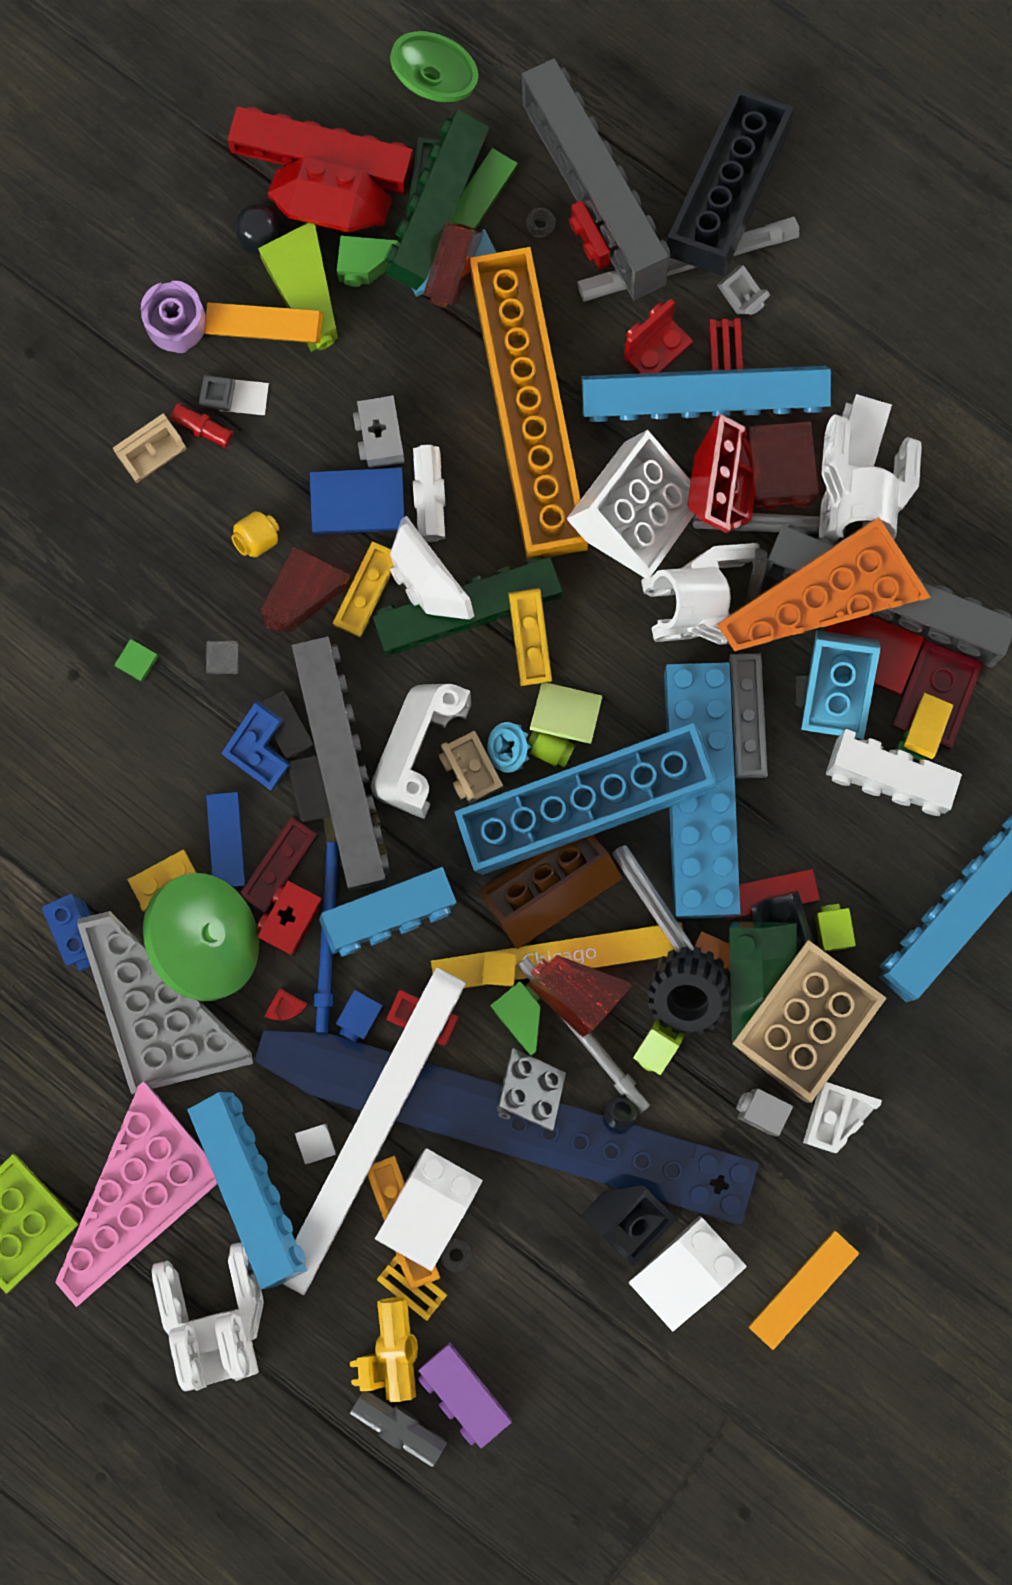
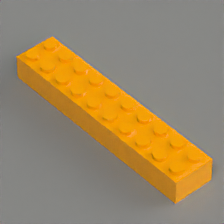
(527, 401)

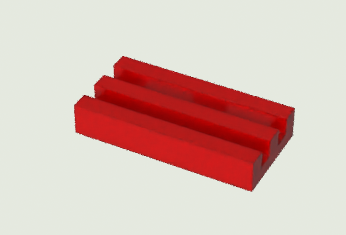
(725, 325)

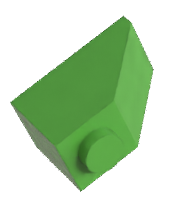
(361, 259)
(520, 1014)

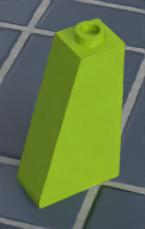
(300, 277)

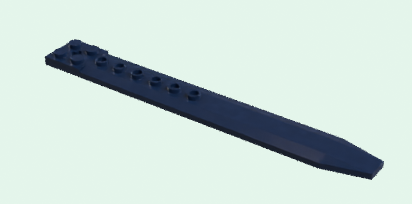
(468, 1111)

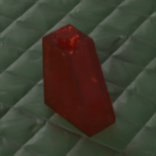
(452, 263)
(301, 591)
(577, 991)

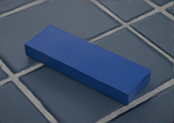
(226, 838)

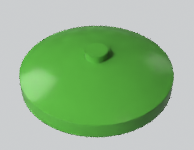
(201, 937)

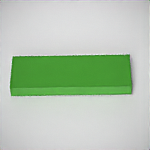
(484, 189)

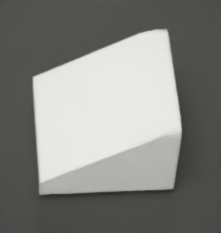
(315, 1143)

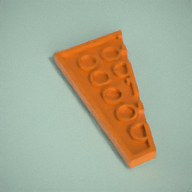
(839, 585)

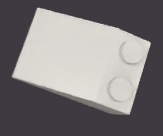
(428, 1209)
(687, 1273)

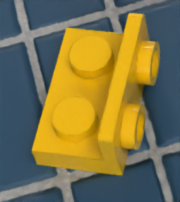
(151, 879)

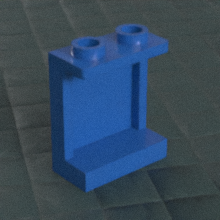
(62, 919)

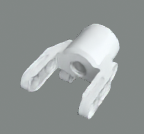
(865, 490)
(700, 593)
(217, 1344)

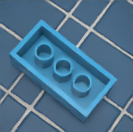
(386, 911)

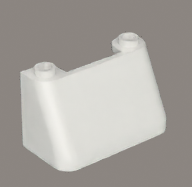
(393, 779)

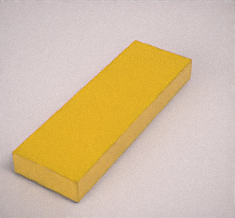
(365, 591)
(530, 636)

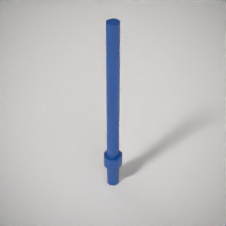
(323, 999)

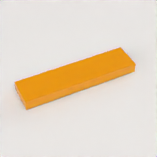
(263, 322)
(387, 1184)
(803, 1290)

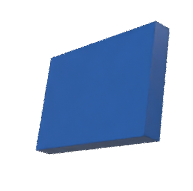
(356, 500)

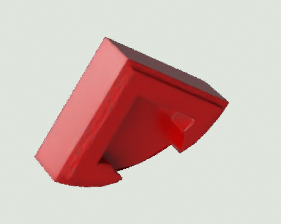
(285, 1006)

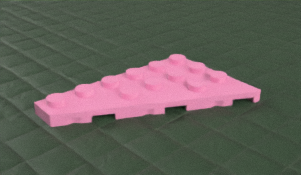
(144, 1187)

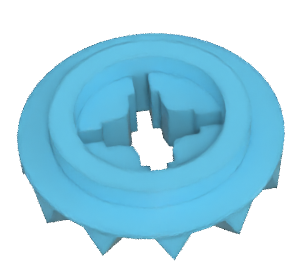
(499, 742)

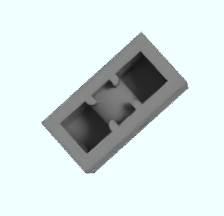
(379, 414)
(763, 1111)

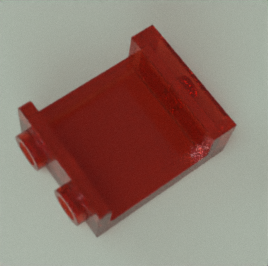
(783, 465)

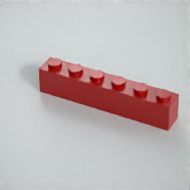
(285, 141)

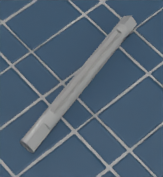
(751, 240)

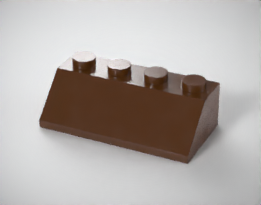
(549, 888)

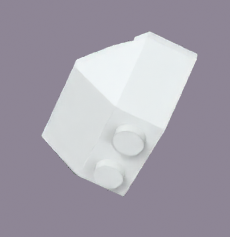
(426, 576)

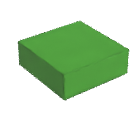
(136, 660)

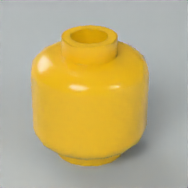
(255, 534)

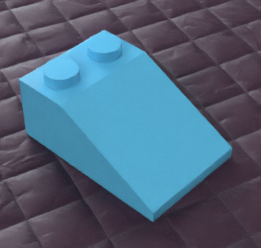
(840, 683)

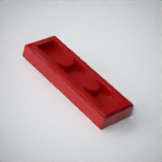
(753, 892)

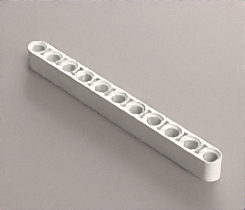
(375, 1122)

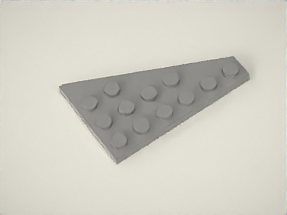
(154, 1028)

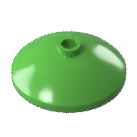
(434, 66)

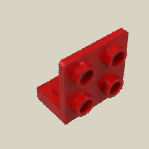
(656, 342)

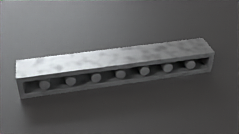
(339, 763)

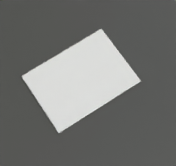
(249, 397)

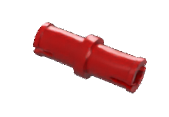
(201, 425)

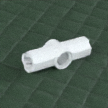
(429, 493)

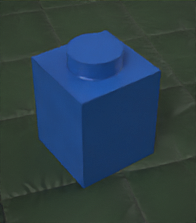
(359, 1016)

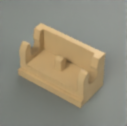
(149, 448)

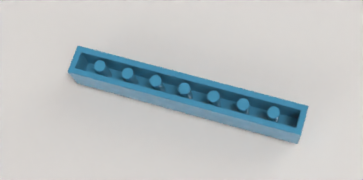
(706, 392)

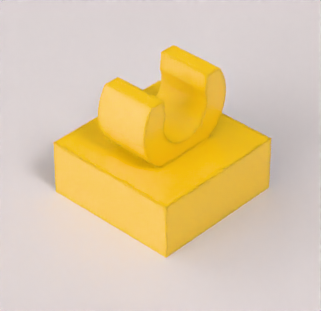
(370, 1373)

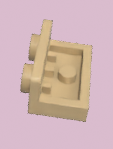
(471, 768)

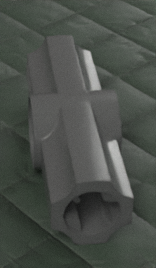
(398, 1427)

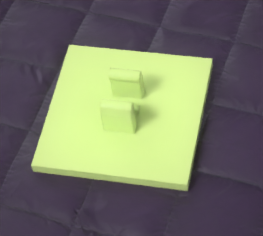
(566, 712)

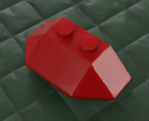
(329, 195)
(723, 477)

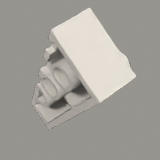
(892, 774)

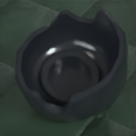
(257, 227)

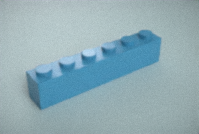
(247, 1190)

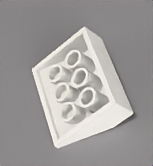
(635, 505)

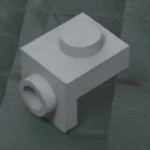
(742, 291)

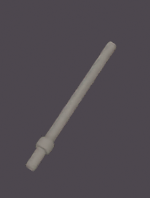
(623, 1082)

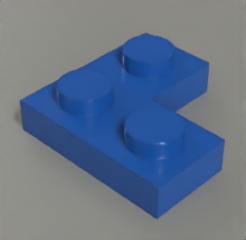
(250, 750)

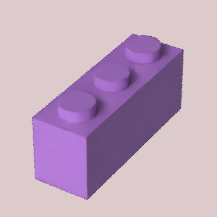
(463, 1396)

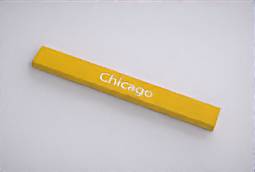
(590, 951)

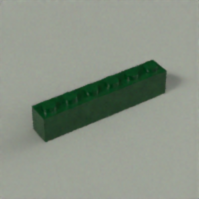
(436, 199)
(411, 627)

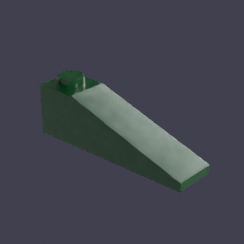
(757, 961)

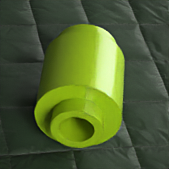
(550, 748)

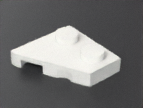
(837, 1116)

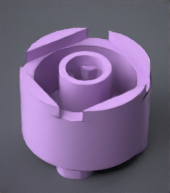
(188, 314)

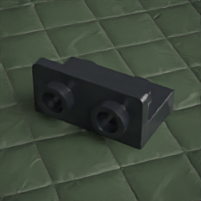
(784, 908)

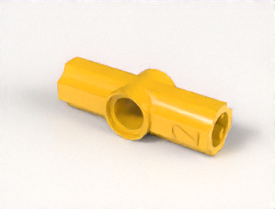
(396, 1349)

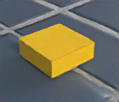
(499, 969)

